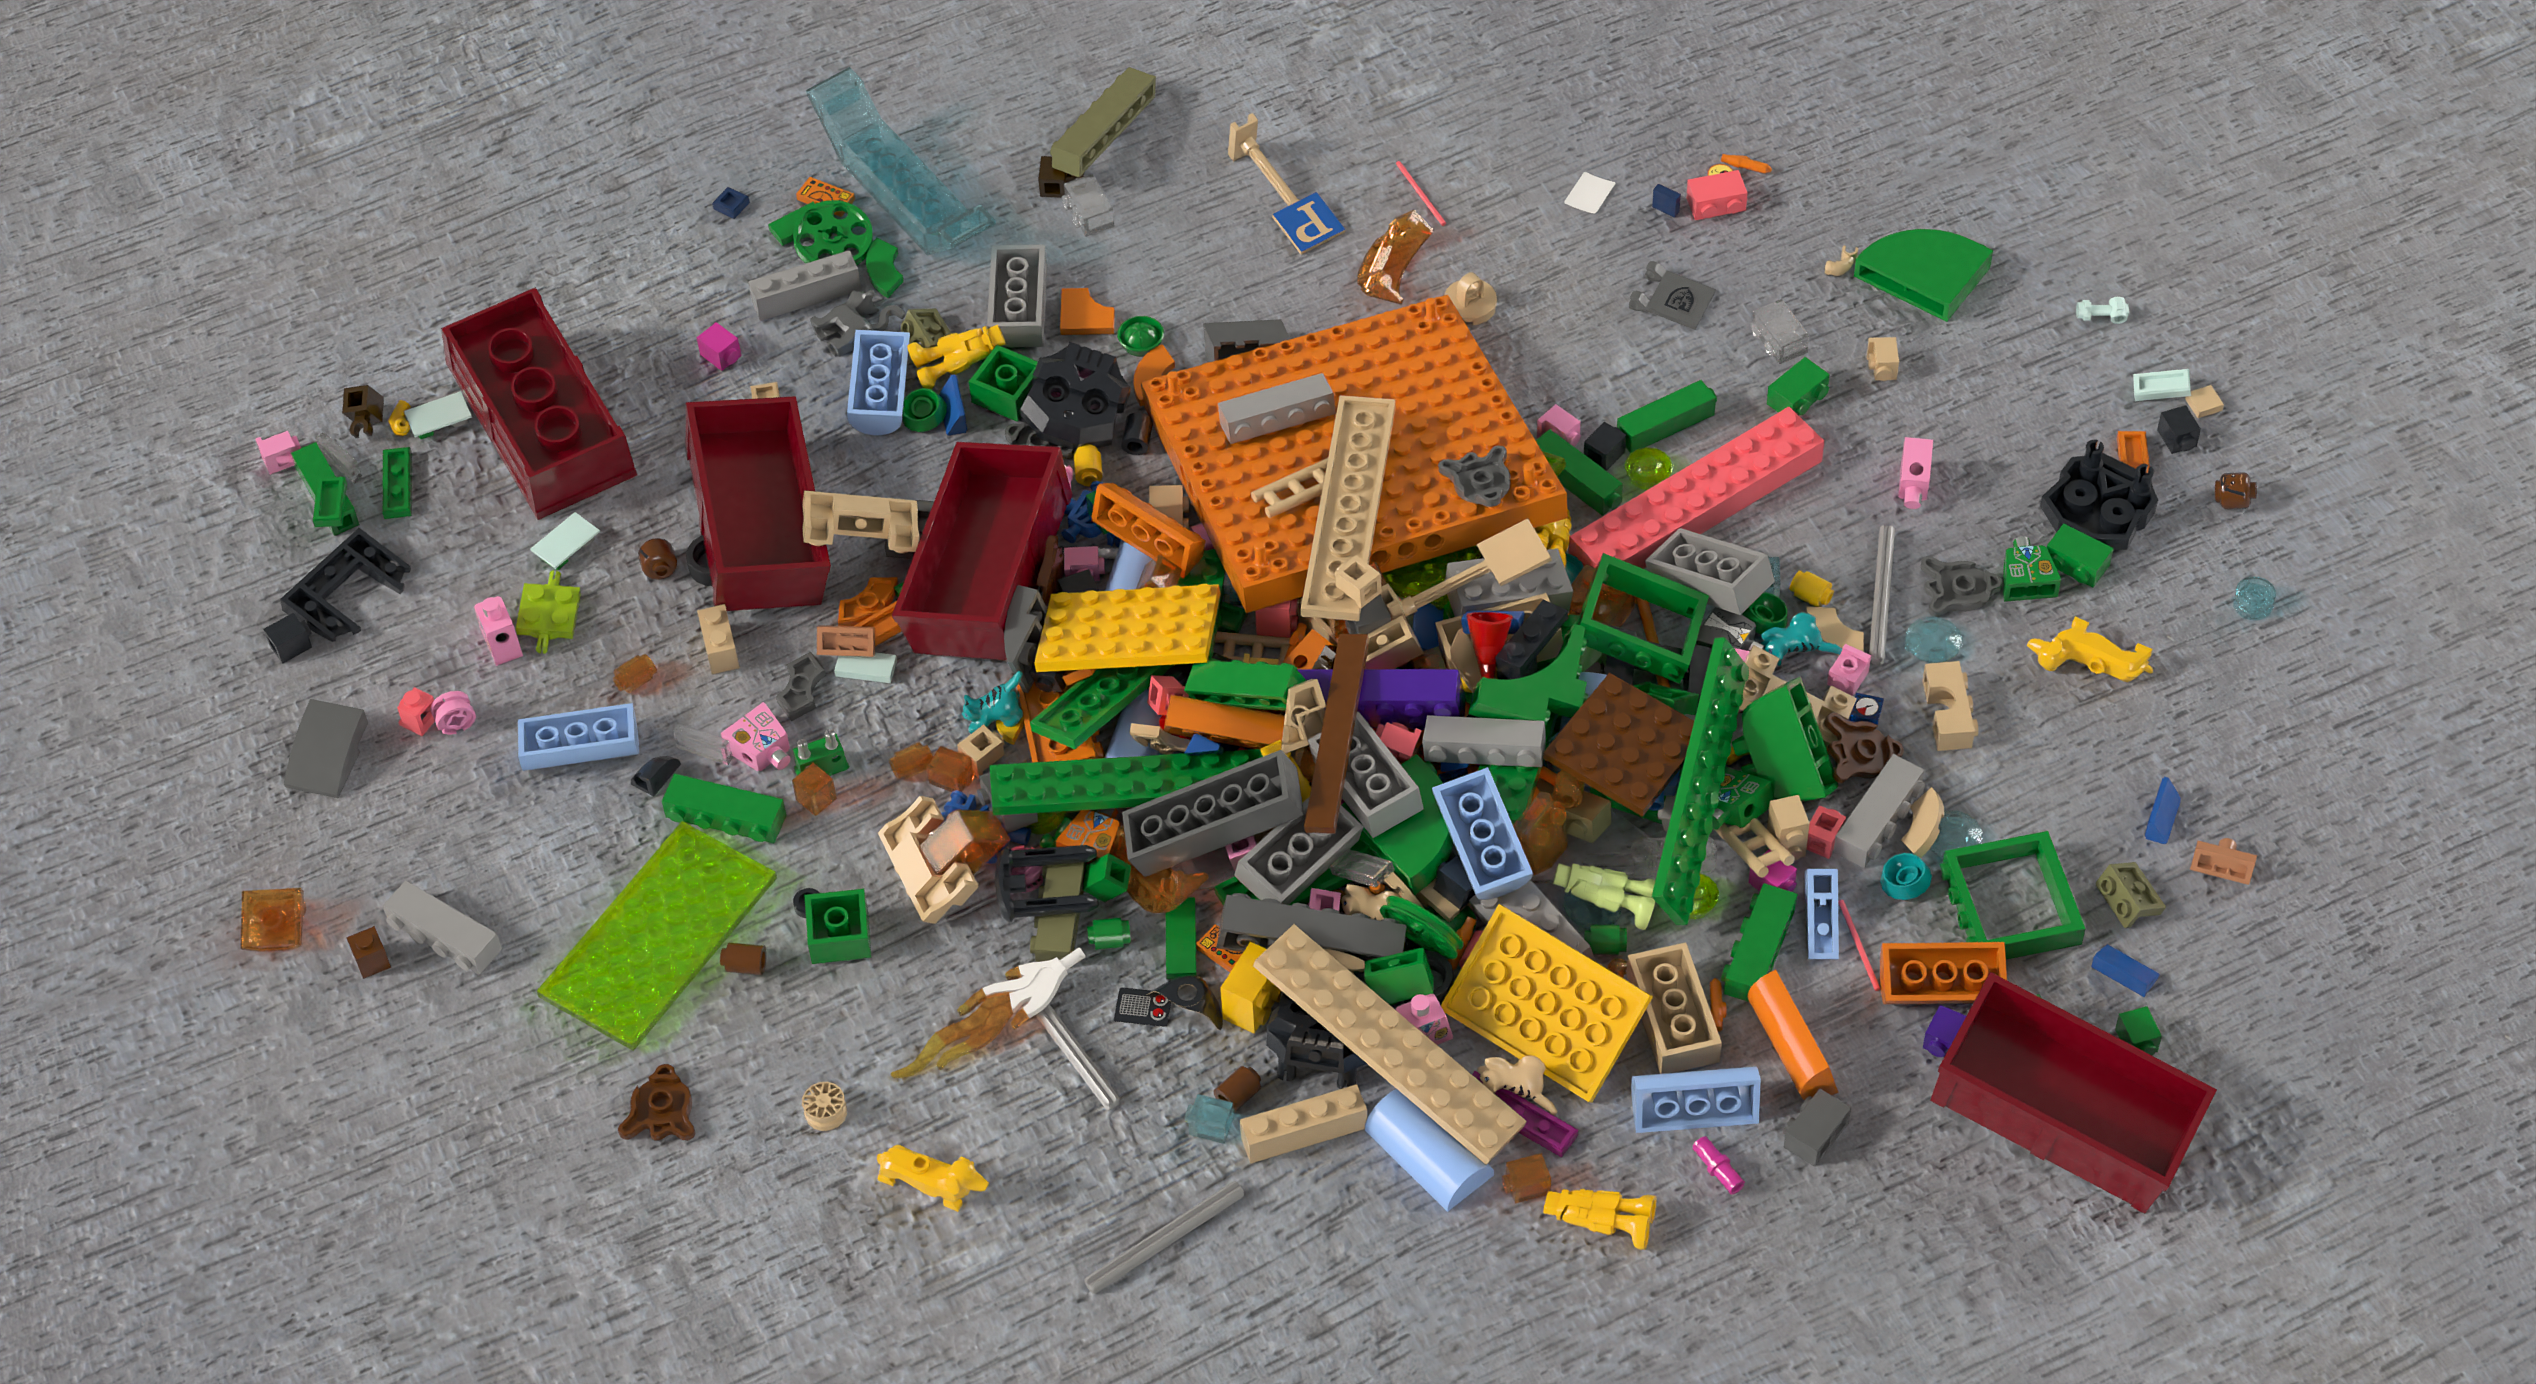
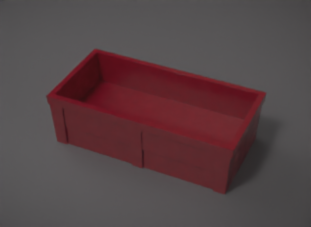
(537, 404)
(749, 495)
(980, 545)
(2071, 1093)

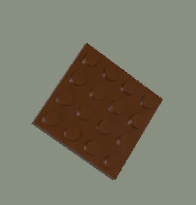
(1623, 744)

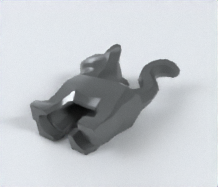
(848, 318)

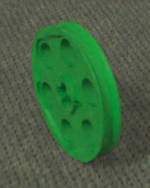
(830, 225)
(1423, 927)

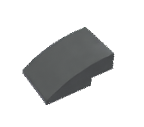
(1023, 632)
(325, 748)

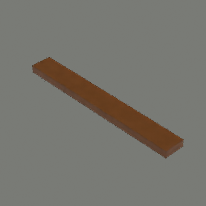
(1337, 734)

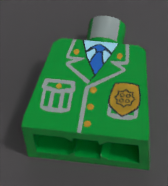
(2029, 572)
(1741, 799)

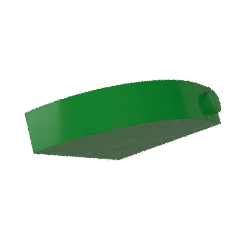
(1925, 268)
(1420, 841)

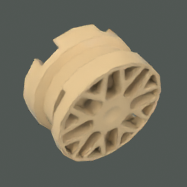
(825, 1107)

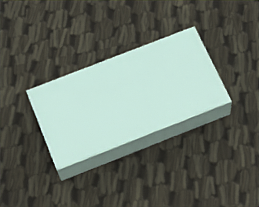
(2162, 385)
(876, 668)

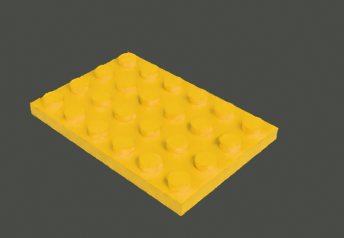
(1128, 628)
(1546, 1002)

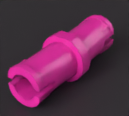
(1718, 1165)

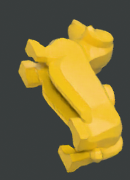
(2092, 651)
(931, 1175)

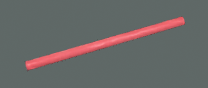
(1421, 193)
(1859, 945)

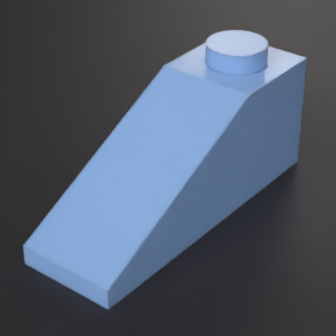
(1822, 913)

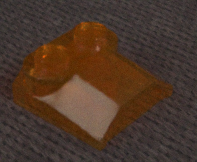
(1542, 832)
(272, 919)

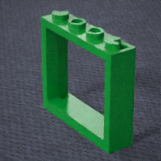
(1652, 589)
(2067, 935)

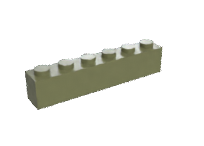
(1103, 122)

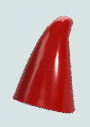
(1488, 637)

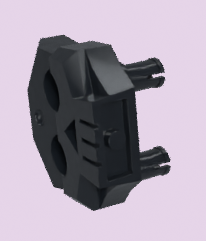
(1068, 418)
(2105, 490)
(1308, 1044)

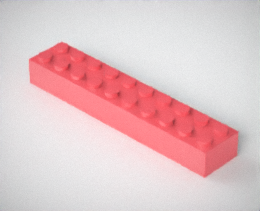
(1704, 491)

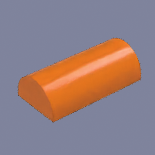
(1223, 723)
(1938, 971)
(1791, 1036)

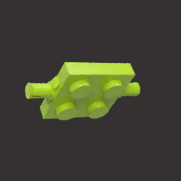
(548, 611)

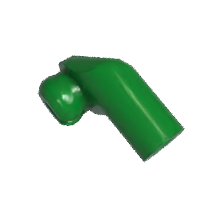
(1049, 841)

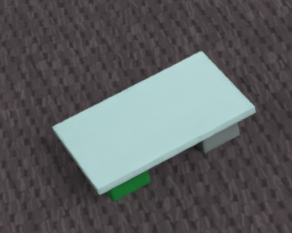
(438, 414)
(565, 541)

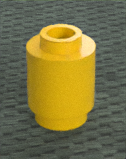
(1088, 465)
(1811, 588)

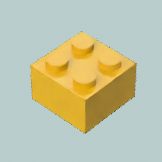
(1248, 993)

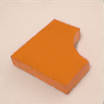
(1083, 315)

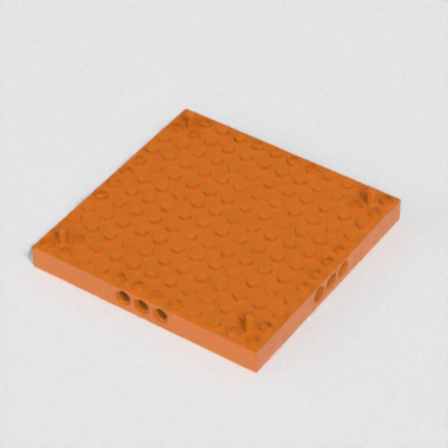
(1443, 410)

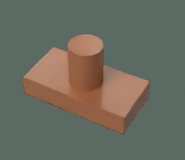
(845, 640)
(2223, 861)

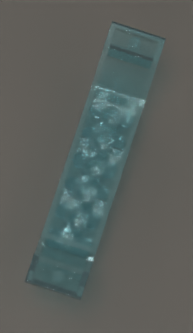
(891, 169)

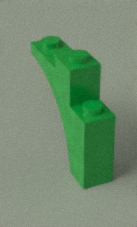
(1536, 696)

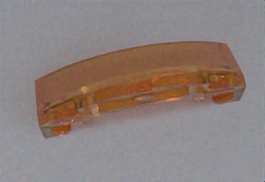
(1390, 255)
(1161, 890)

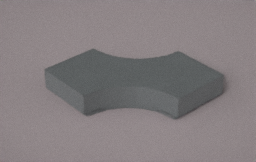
(797, 695)

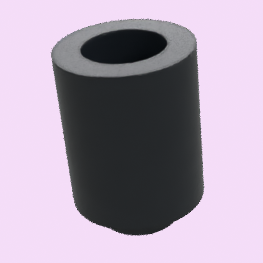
(1137, 433)

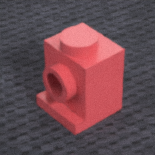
(1160, 690)
(411, 707)
(1398, 739)
(1822, 831)

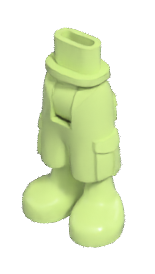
(1607, 889)

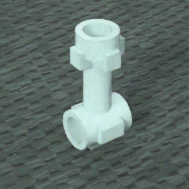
(2117, 310)

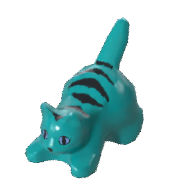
(1799, 637)
(997, 704)

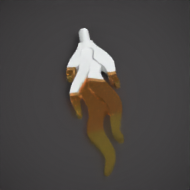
(1033, 984)

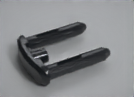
(1007, 883)

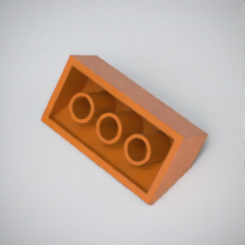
(1146, 527)

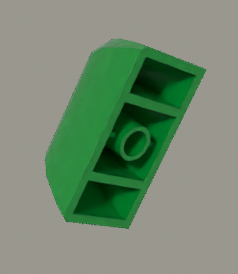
(1786, 744)

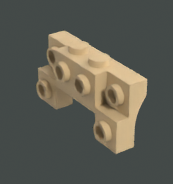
(862, 517)
(1762, 680)
(928, 891)

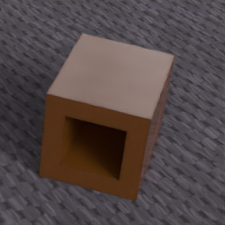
(368, 952)

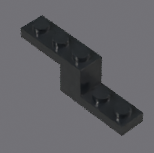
(1520, 653)

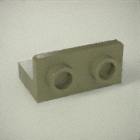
(924, 326)
(2129, 893)

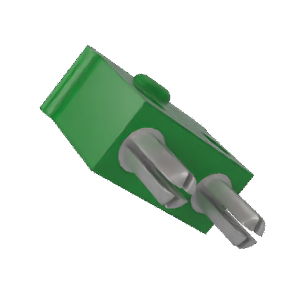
(825, 753)

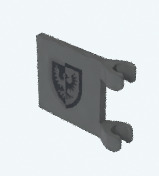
(1674, 298)

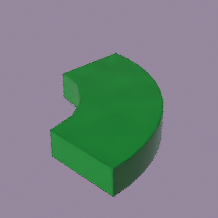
(881, 267)

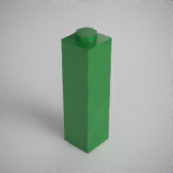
(1667, 415)
(313, 465)
(1583, 475)

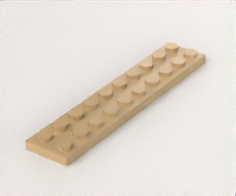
(1348, 502)
(1390, 1044)

